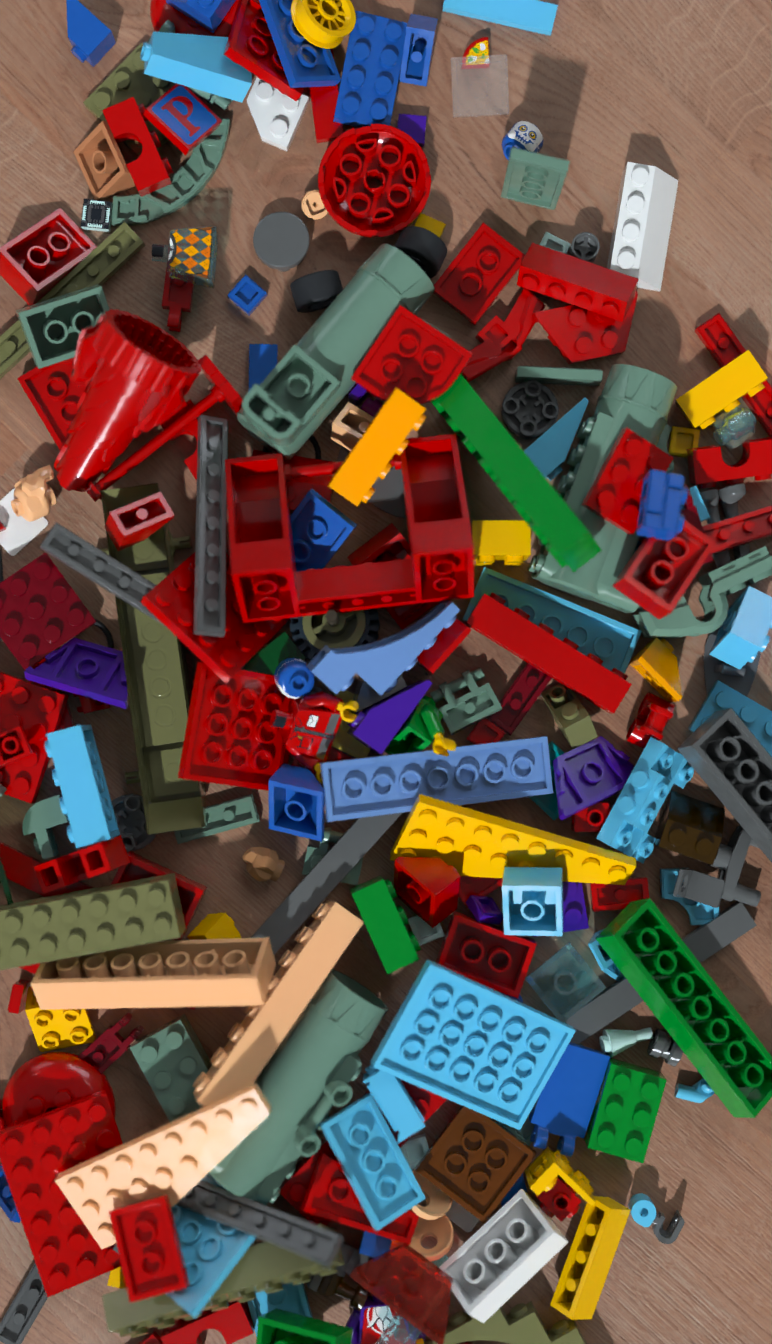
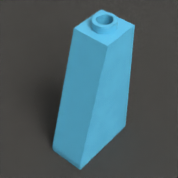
(195, 63)

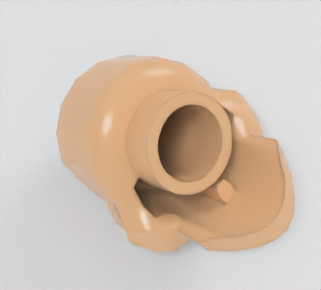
(34, 495)

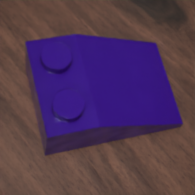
(383, 719)

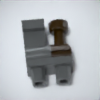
(333, 1283)

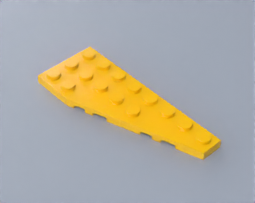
(486, 844)

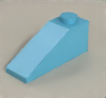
(553, 446)

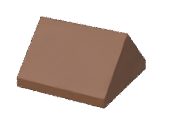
(103, 163)

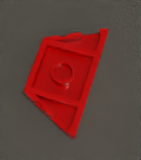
(585, 334)

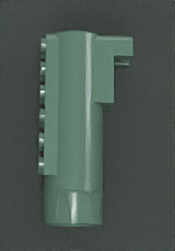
(320, 366)
(630, 400)
(315, 1052)

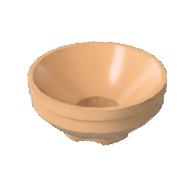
(436, 1201)
(438, 1228)

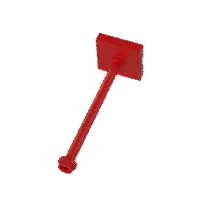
(221, 391)

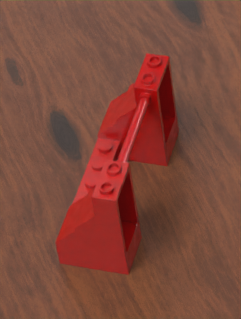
(264, 549)

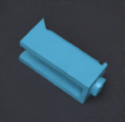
(394, 1102)

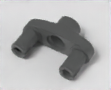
(730, 863)

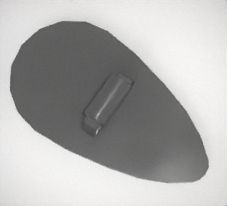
(388, 491)
(715, 670)

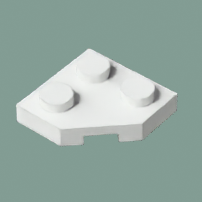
(275, 113)

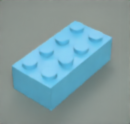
(82, 785)

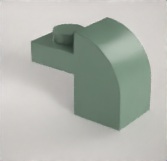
(41, 819)

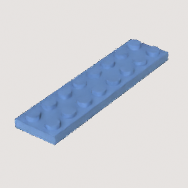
(465, 777)

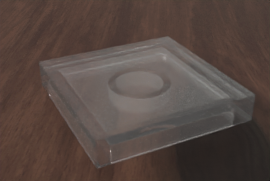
(479, 86)

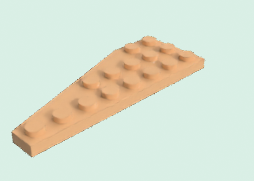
(160, 1161)

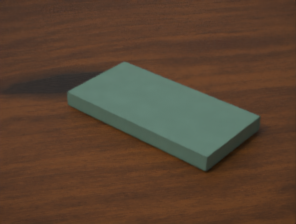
(534, 178)

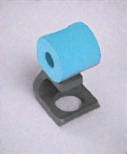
(645, 1214)

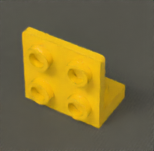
(60, 1027)
(548, 1165)

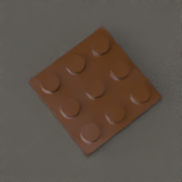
(475, 1162)

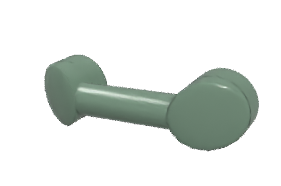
(305, 1139)

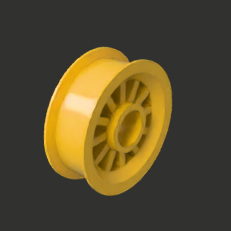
(323, 21)

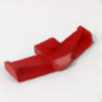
(501, 339)

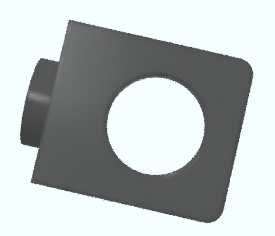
(699, 887)

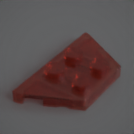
(410, 1288)

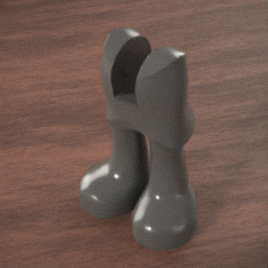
(729, 500)

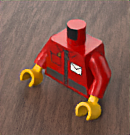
(312, 727)

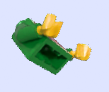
(420, 730)

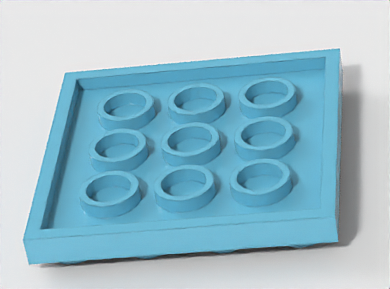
(208, 1254)

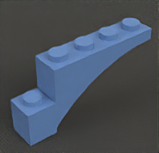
(385, 659)

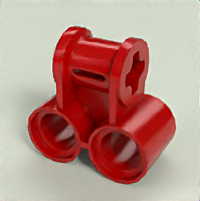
(650, 721)

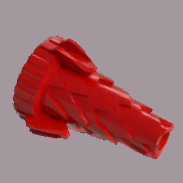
(132, 382)

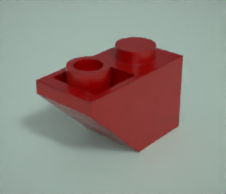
(13, 746)

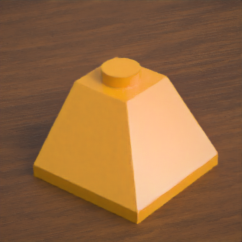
(659, 668)

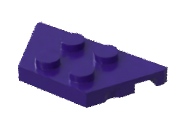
(85, 671)
(589, 775)

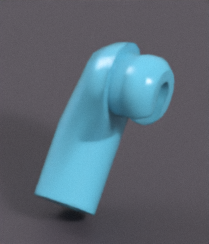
(697, 1093)

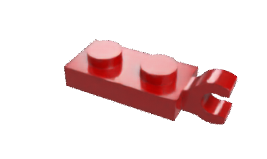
(176, 298)

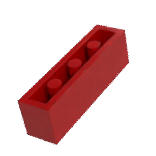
(577, 282)

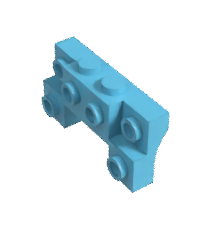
(642, 799)

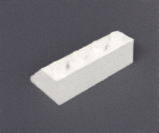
(643, 224)
(503, 1256)

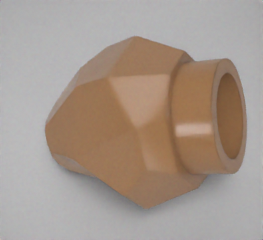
(263, 863)

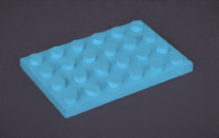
(472, 1045)

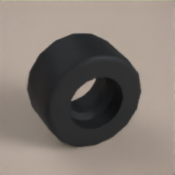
(423, 248)
(316, 290)

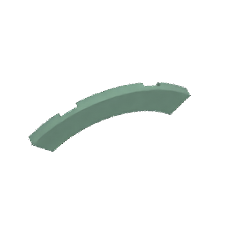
(185, 184)

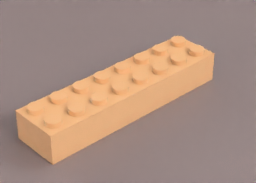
(160, 976)
(288, 994)

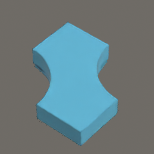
(698, 913)

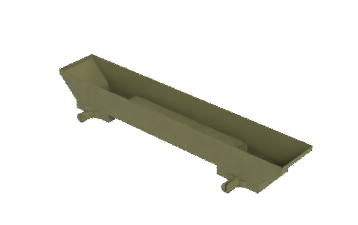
(156, 681)

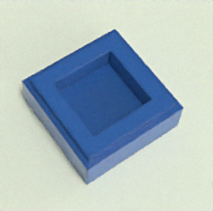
(247, 295)

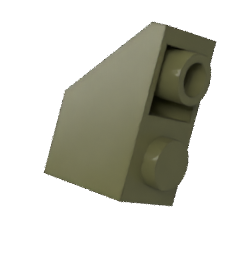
(569, 715)

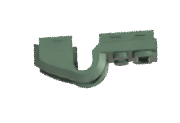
(712, 598)

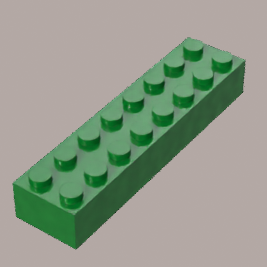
(516, 476)
(690, 1007)

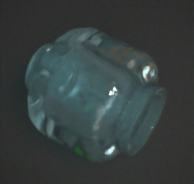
(734, 427)

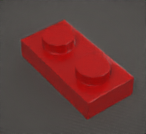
(615, 896)

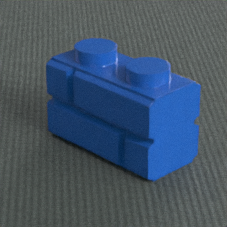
(661, 505)

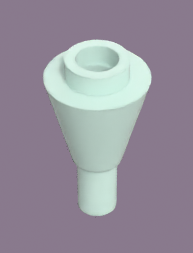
(617, 1041)

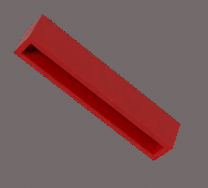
(549, 654)

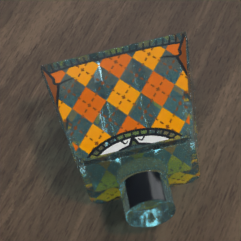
(190, 255)

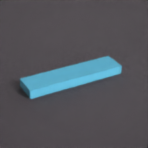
(520, 14)

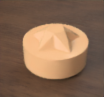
(312, 205)

